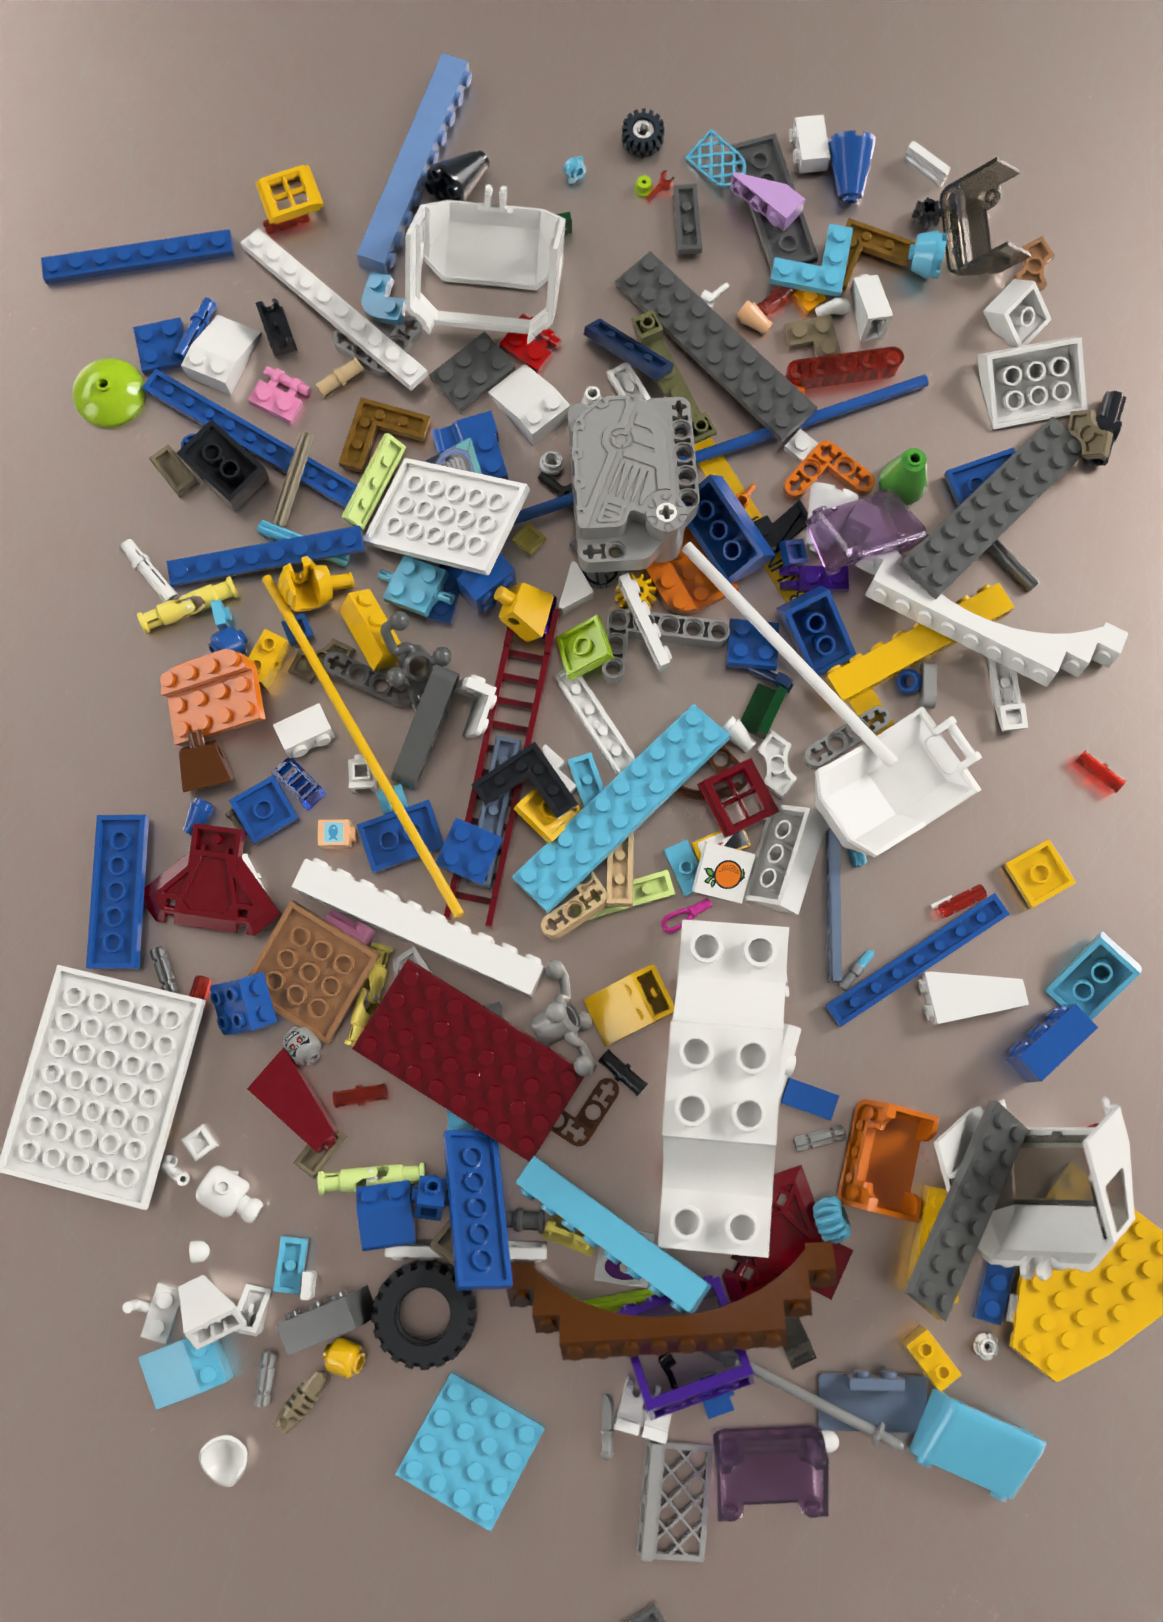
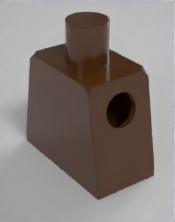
(203, 763)

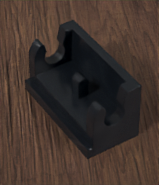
(276, 328)

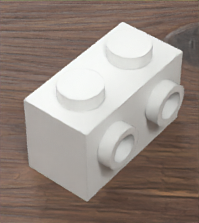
(810, 144)
(304, 731)

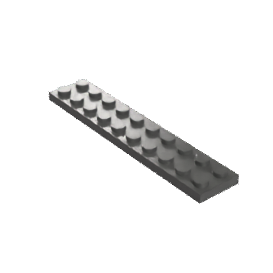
(717, 347)
(992, 508)

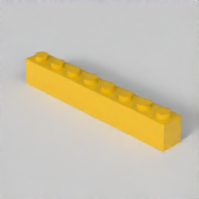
(910, 647)

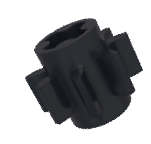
(927, 213)

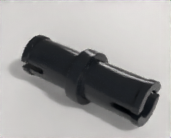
(622, 1072)

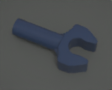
(777, 679)

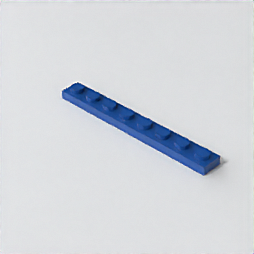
(137, 256)
(265, 556)
(917, 960)

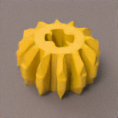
(646, 591)

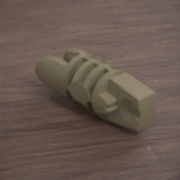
(301, 1401)

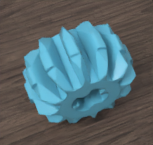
(831, 1220)

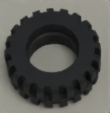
(397, 1340)

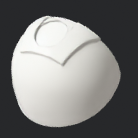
(224, 1460)

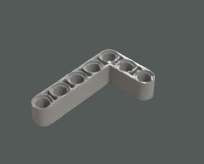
(678, 636)

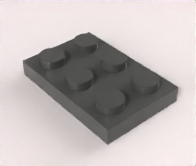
(472, 372)

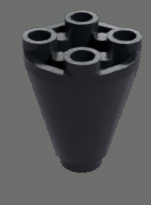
(456, 176)

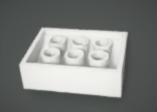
(1033, 381)

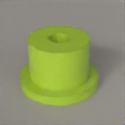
(643, 186)

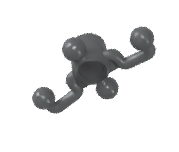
(406, 652)

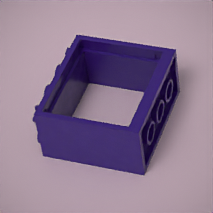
(697, 1391)

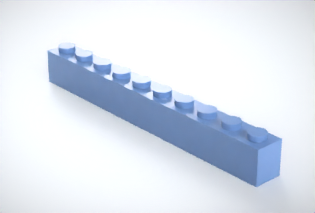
(411, 167)

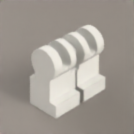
(632, 1416)

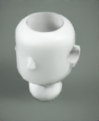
(226, 1193)

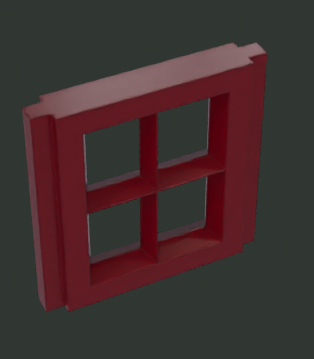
(757, 787)

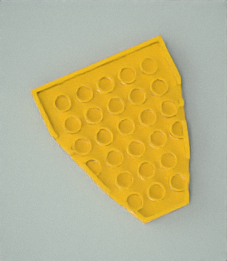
(1090, 1314)

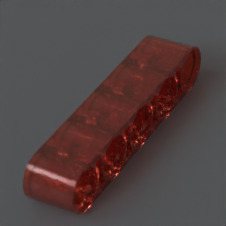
(852, 361)

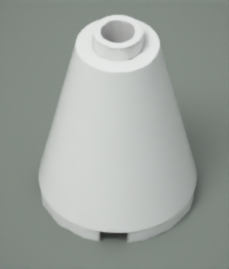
(826, 495)

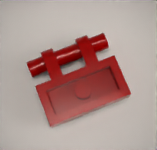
(534, 354)

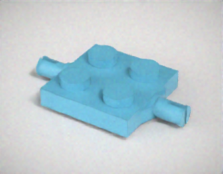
(416, 586)

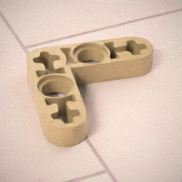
(586, 892)

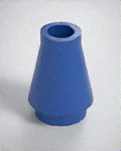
(198, 813)

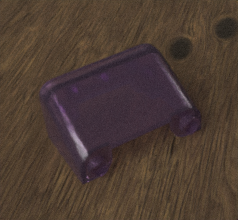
(864, 530)
(770, 1468)

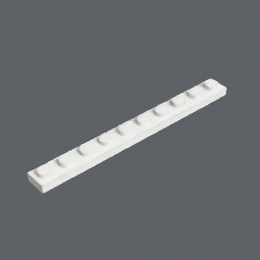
(334, 309)

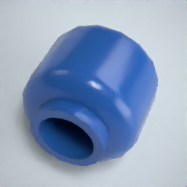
(228, 639)

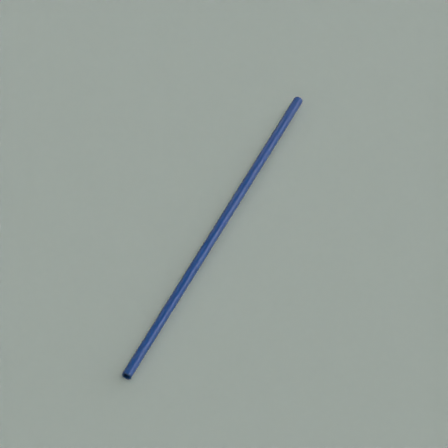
(753, 438)

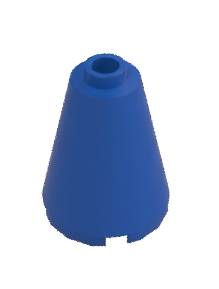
(851, 163)

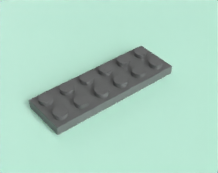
(766, 161)

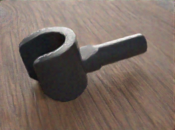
(666, 1362)

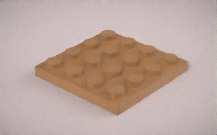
(313, 970)

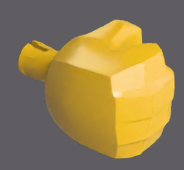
(311, 586)

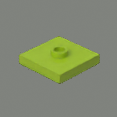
(584, 647)

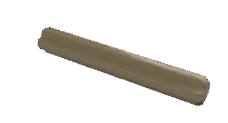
(292, 479)

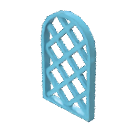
(722, 142)

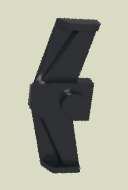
(785, 527)

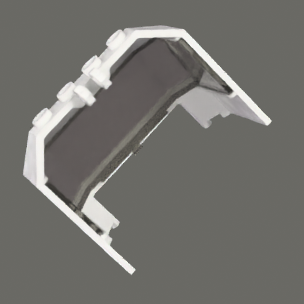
(1062, 1197)

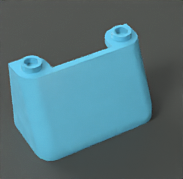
(975, 1445)

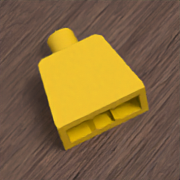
(524, 609)

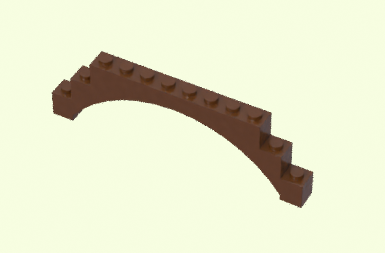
(742, 1325)

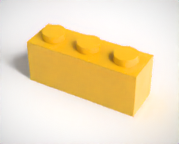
(365, 620)

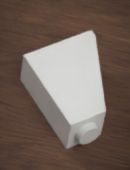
(870, 307)
(207, 1312)

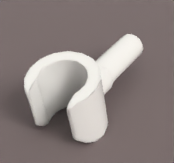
(710, 298)

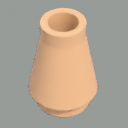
(753, 317)

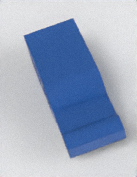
(463, 429)

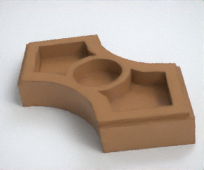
(1034, 266)

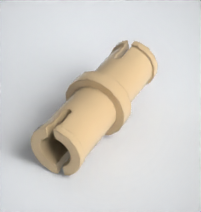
(339, 377)

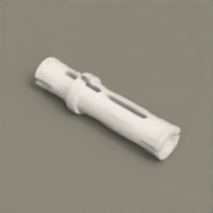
(142, 563)

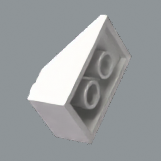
(220, 354)
(530, 403)

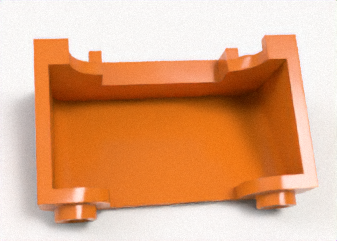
(884, 1158)

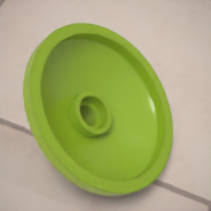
(114, 403)

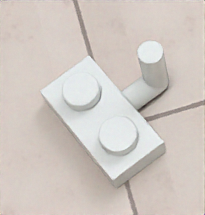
(160, 1312)

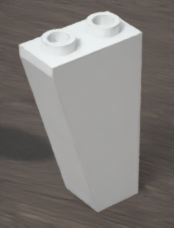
(966, 996)

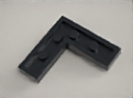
(527, 764)

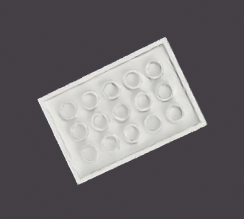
(446, 515)

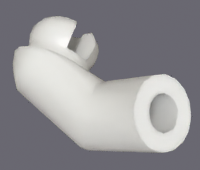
(835, 306)
(173, 1172)

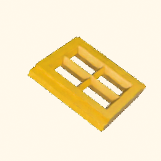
(308, 186)

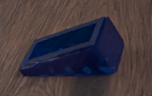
(309, 794)

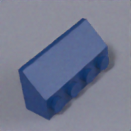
(727, 531)

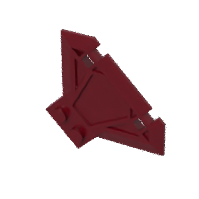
(212, 886)
(789, 1231)

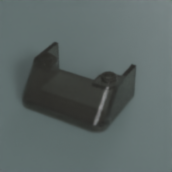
(967, 225)

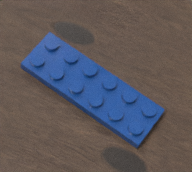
(117, 892)
(476, 1211)

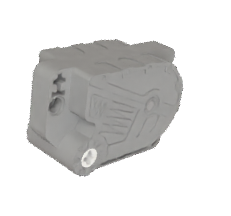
(630, 480)

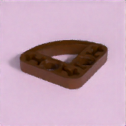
(725, 792)

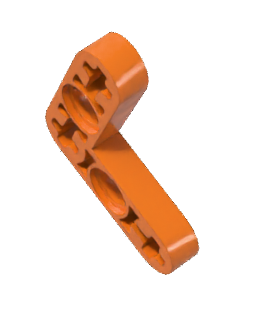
(824, 463)

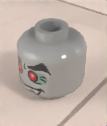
(301, 1045)

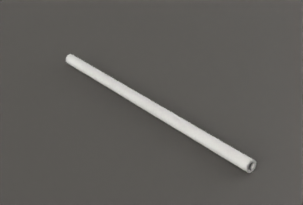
(789, 654)

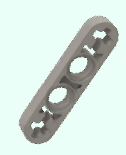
(846, 736)

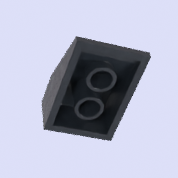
(223, 465)

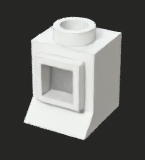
(360, 775)

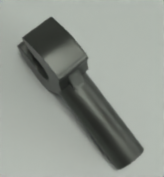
(555, 486)

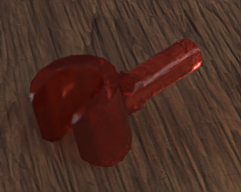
(663, 185)

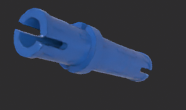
(198, 323)

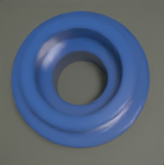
(901, 681)

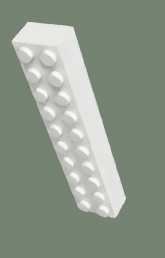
(414, 926)

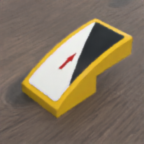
(737, 841)

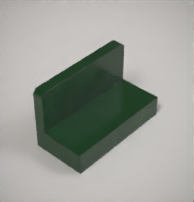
(762, 709)

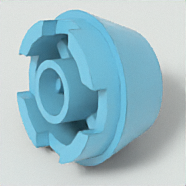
(928, 254)

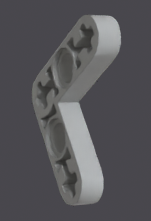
(368, 362)

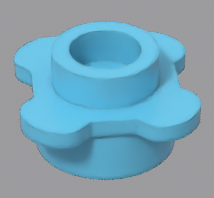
(574, 169)

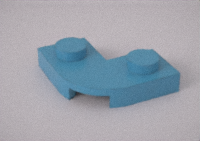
(377, 300)

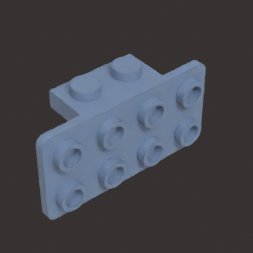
(874, 1398)

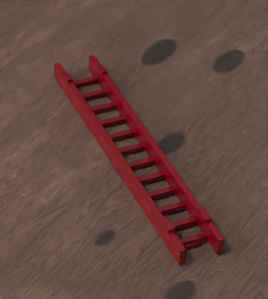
(486, 747)

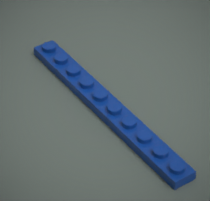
(248, 436)

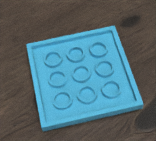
(470, 1451)

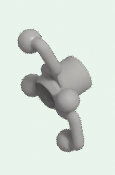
(564, 1021)

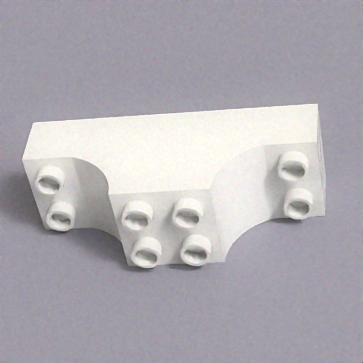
(723, 1088)

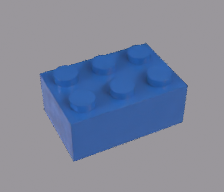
(1050, 1042)

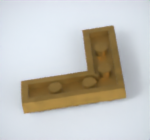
(877, 243)
(378, 416)

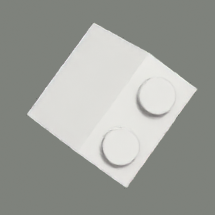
(1018, 313)

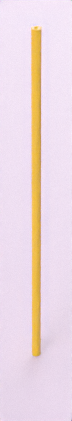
(363, 747)

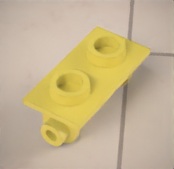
(560, 1234)

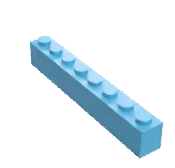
(614, 1235)

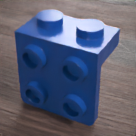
(243, 1004)

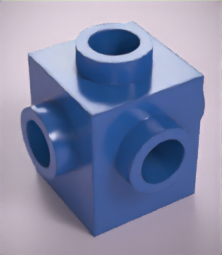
(430, 1197)

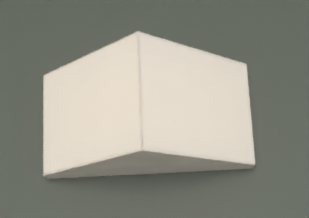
(576, 591)
(254, 1308)

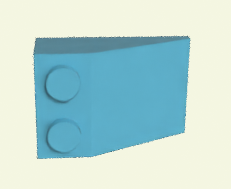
(1095, 976)
(183, 1371)

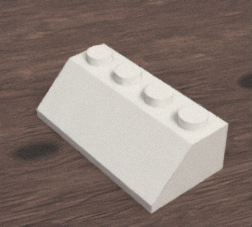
(785, 858)

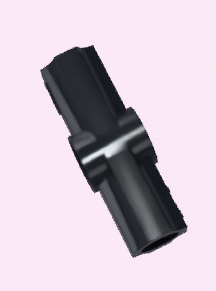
(1109, 419)

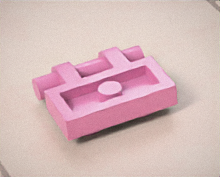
(275, 401)

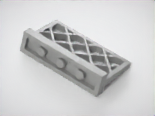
(651, 1501)

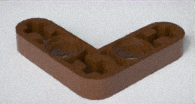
(581, 1119)

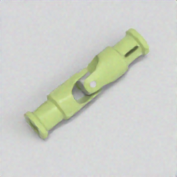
(350, 1178)

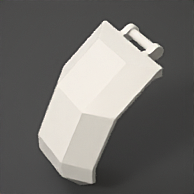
(881, 805)

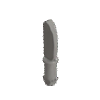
(607, 1425)

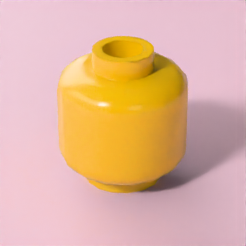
(344, 1357)

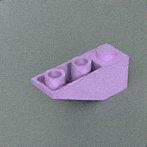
(770, 198)

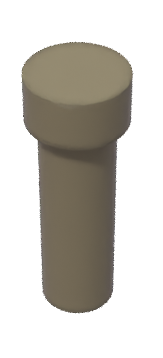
(231, 814)

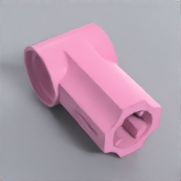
(355, 929)

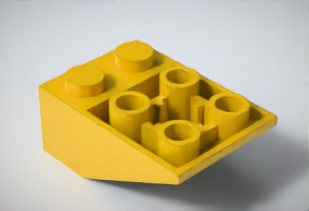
(629, 1004)

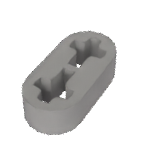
(928, 689)

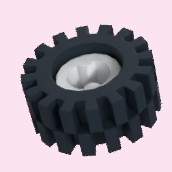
(638, 143)

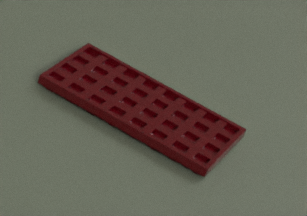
(469, 1060)

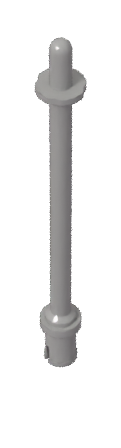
(877, 1433)

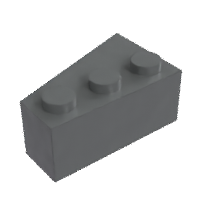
(326, 1319)

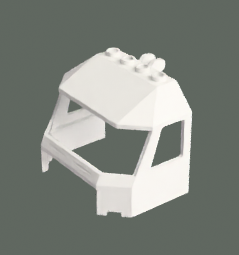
(489, 248)

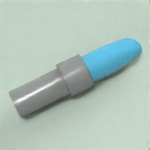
(856, 970)

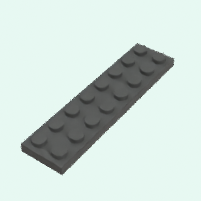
(966, 1211)

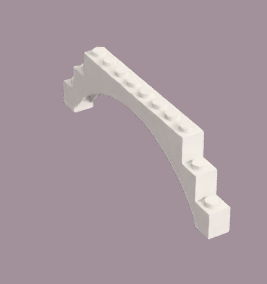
(1023, 651)

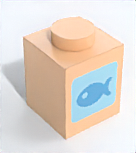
(336, 834)

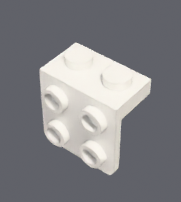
(484, 699)

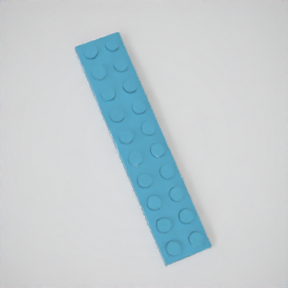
(621, 808)

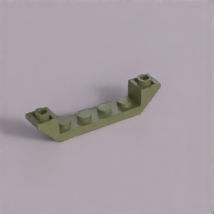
(650, 334)

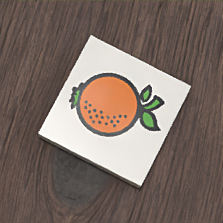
(723, 872)

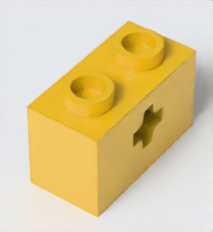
(269, 657)
(930, 1358)

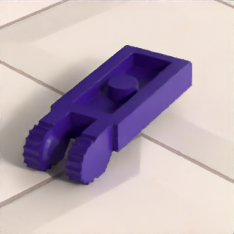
(814, 576)

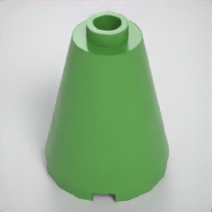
(906, 475)

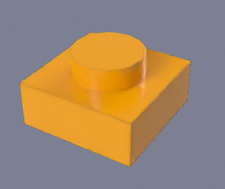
(808, 300)

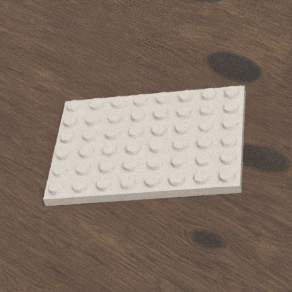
(101, 1087)

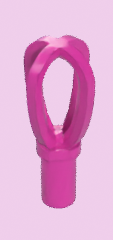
(693, 911)

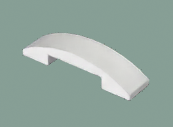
(1007, 697)

